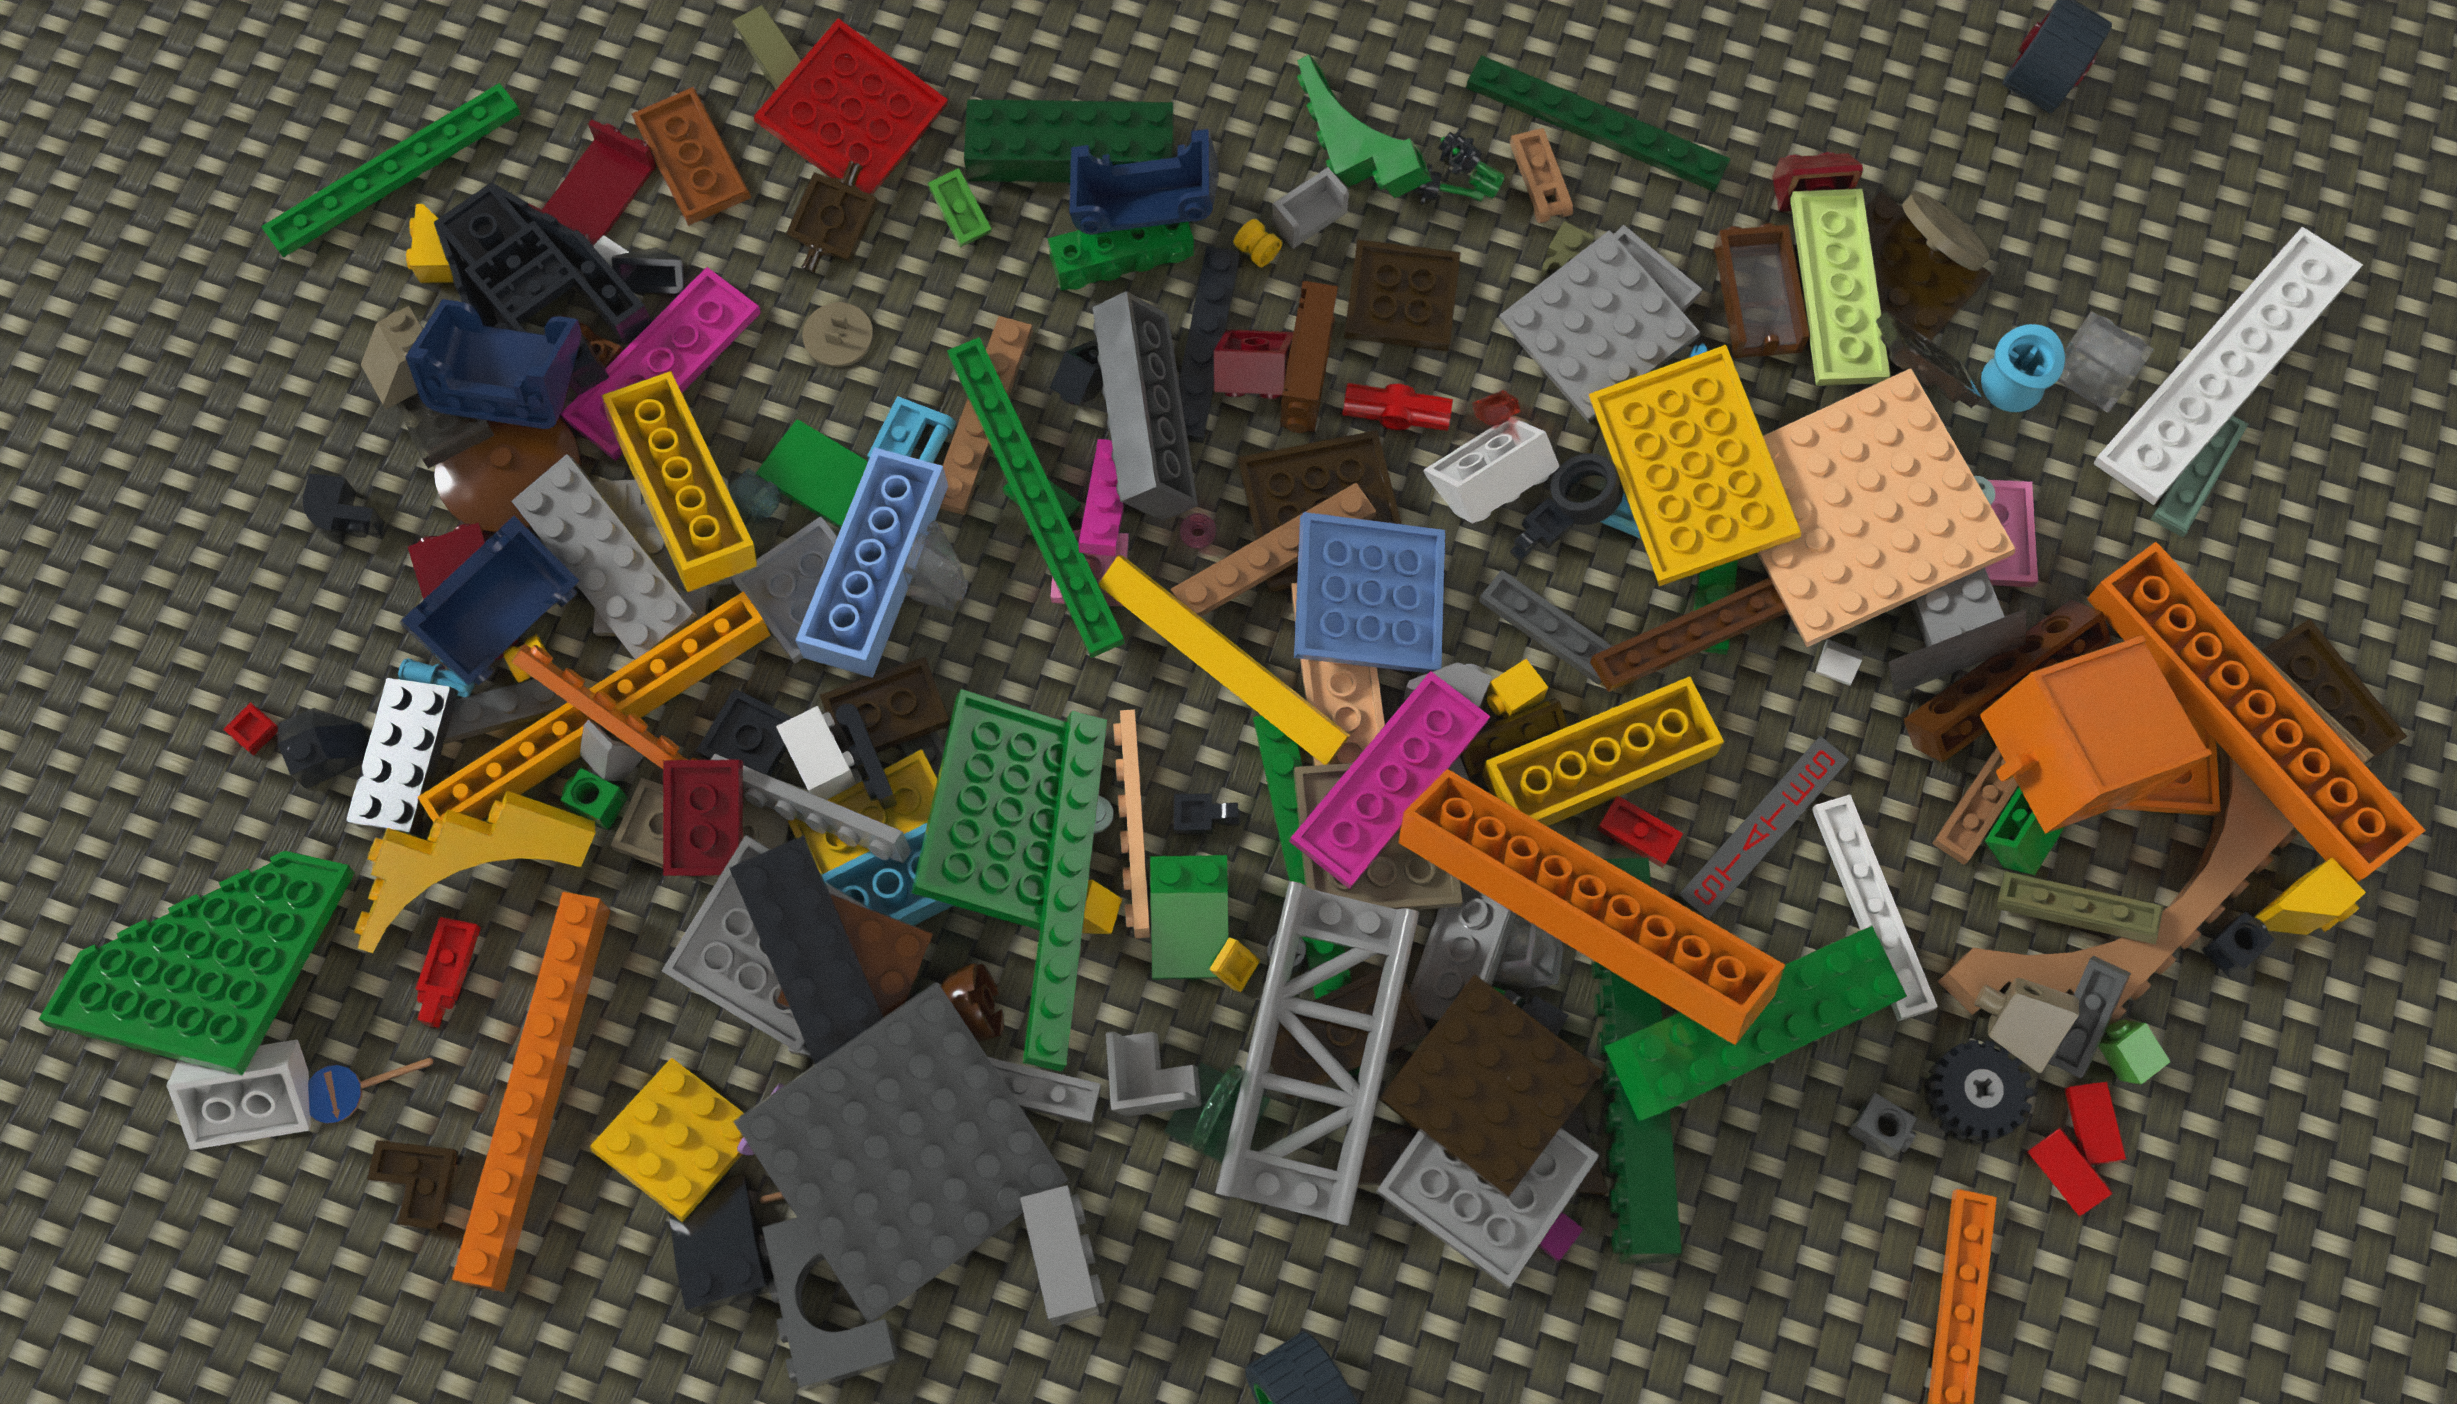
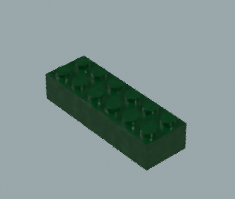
(1036, 136)

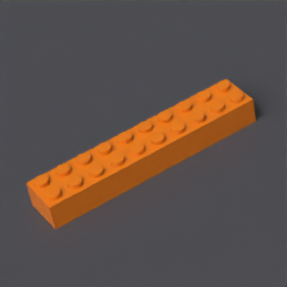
(2256, 714)
(1592, 905)

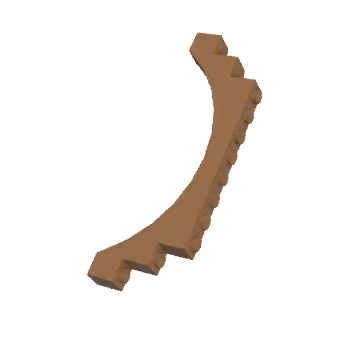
(2237, 845)

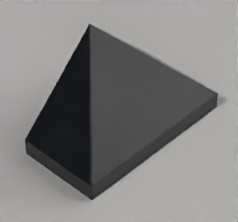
(650, 271)

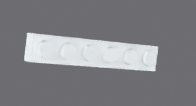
(1873, 900)

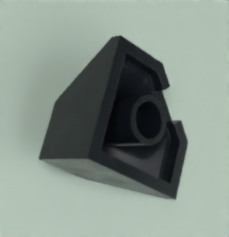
(321, 745)

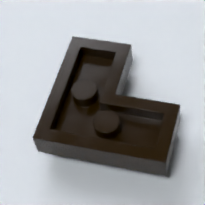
(426, 1178)

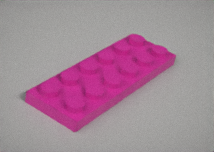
(679, 340)
(1387, 777)

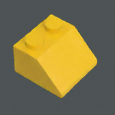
(2314, 901)

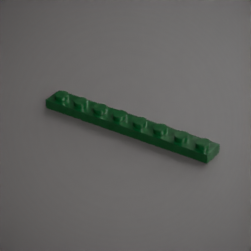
(1598, 123)

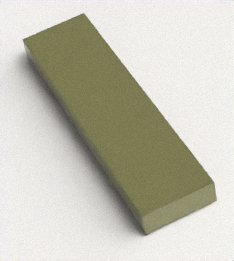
(2080, 907)

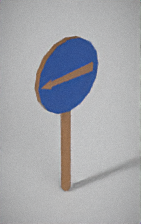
(338, 1091)

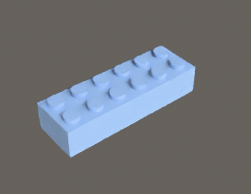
(864, 572)

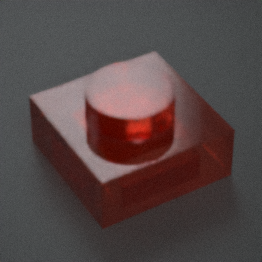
(1496, 408)

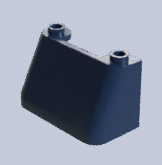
(1143, 192)
(493, 370)
(490, 602)

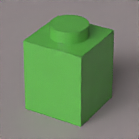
(2132, 1051)

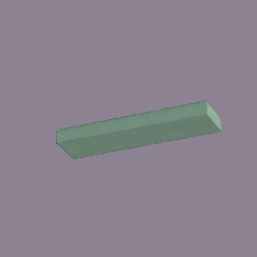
(2193, 486)

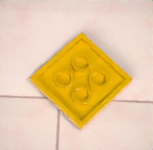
(673, 1139)

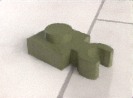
(1565, 246)

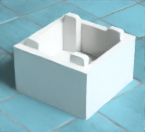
(817, 754)

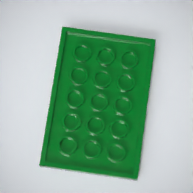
(993, 811)

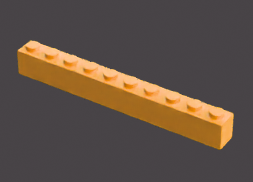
(636, 690)

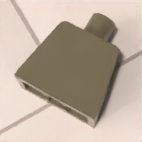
(2029, 1019)

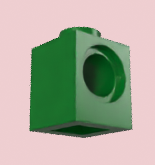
(604, 808)

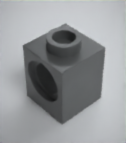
(1866, 1126)

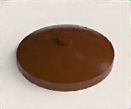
(489, 475)

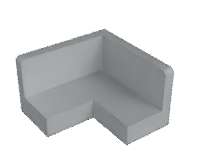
(1138, 1081)

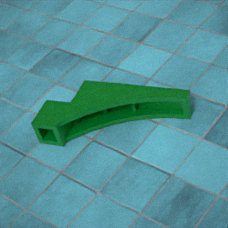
(1356, 148)

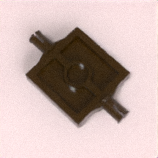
(832, 217)

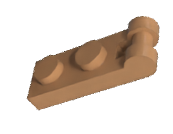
(1541, 174)

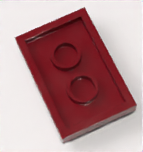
(701, 815)

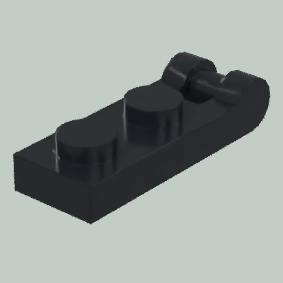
(865, 754)

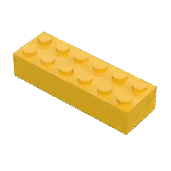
(679, 481)
(1606, 754)

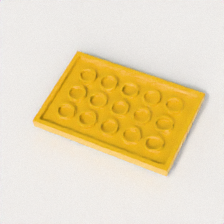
(1694, 466)

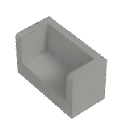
(1310, 207)

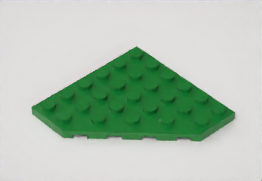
(206, 972)

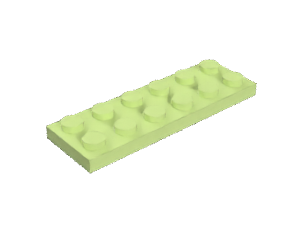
(1839, 287)

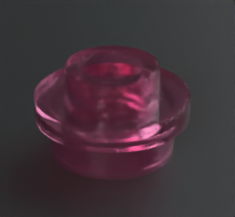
(1195, 521)

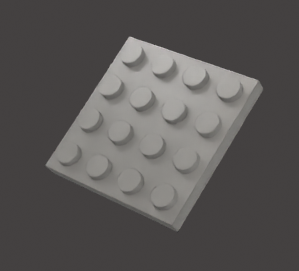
(1598, 323)
(727, 960)
(1473, 1216)

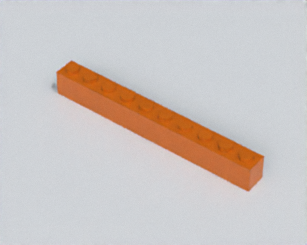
(532, 1093)

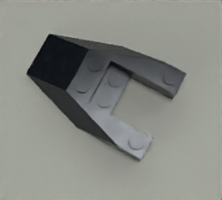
(518, 261)

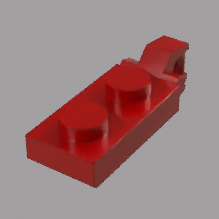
(445, 968)

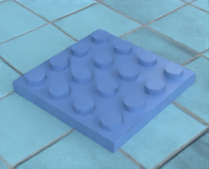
(1369, 593)

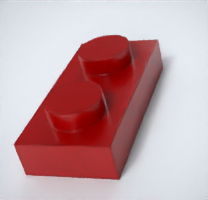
(1640, 831)

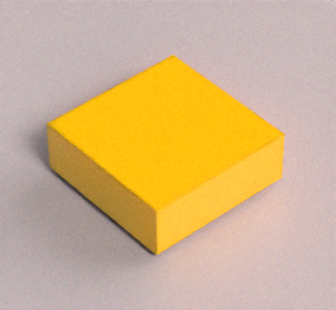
(1234, 964)

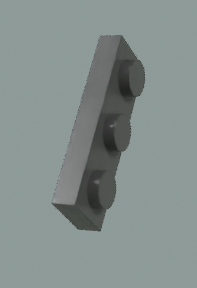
(2098, 997)

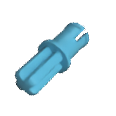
(437, 674)

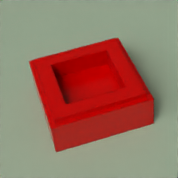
(251, 729)

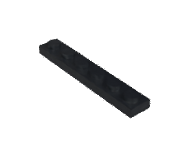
(1206, 329)

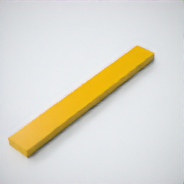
(1224, 660)

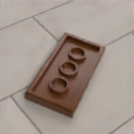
(691, 156)

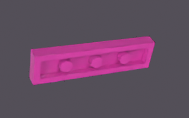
(1103, 506)

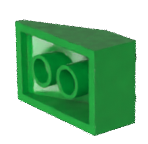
(1187, 915)

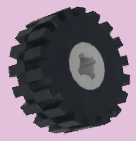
(1963, 1103)

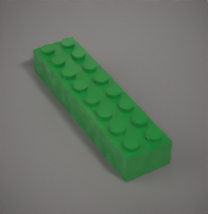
(1814, 998)

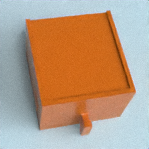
(2092, 734)

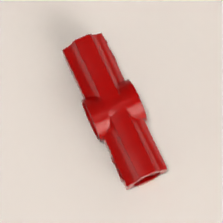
(1397, 406)

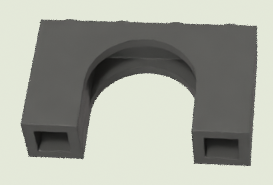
(817, 1354)

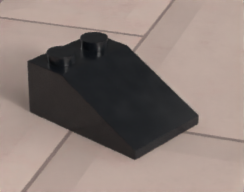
(719, 1249)

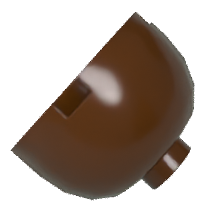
(972, 995)

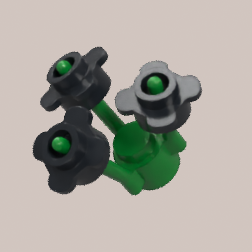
(1464, 159)

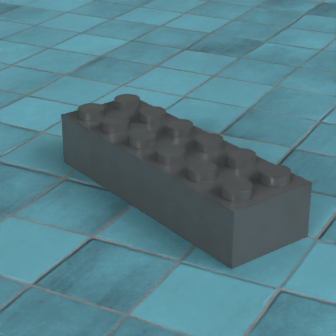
(1144, 407)

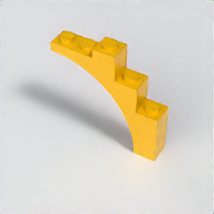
(410, 865)

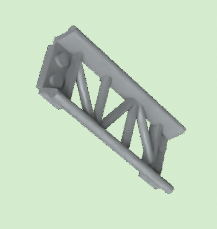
(1264, 1173)

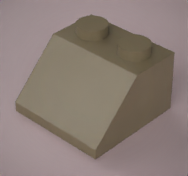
(386, 360)

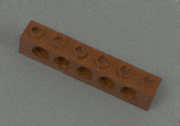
(1953, 716)

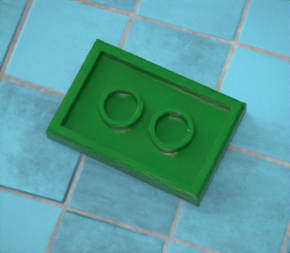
(814, 472)

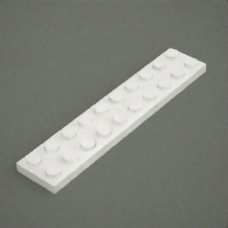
(2227, 365)

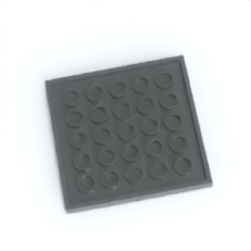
(900, 1151)

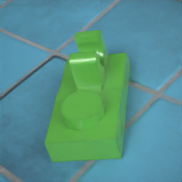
(959, 207)

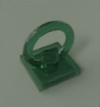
(1209, 1125)

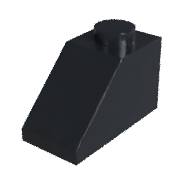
(1079, 374)

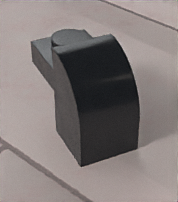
(330, 508)

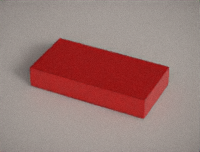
(2095, 1123)
(2070, 1172)

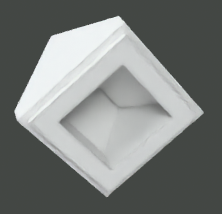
(1839, 662)

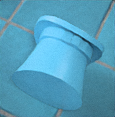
(2023, 367)

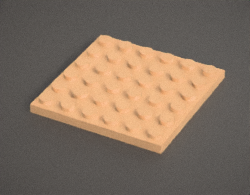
(1877, 507)

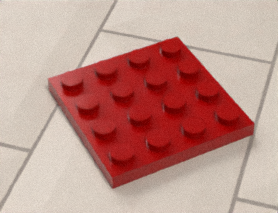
(851, 106)

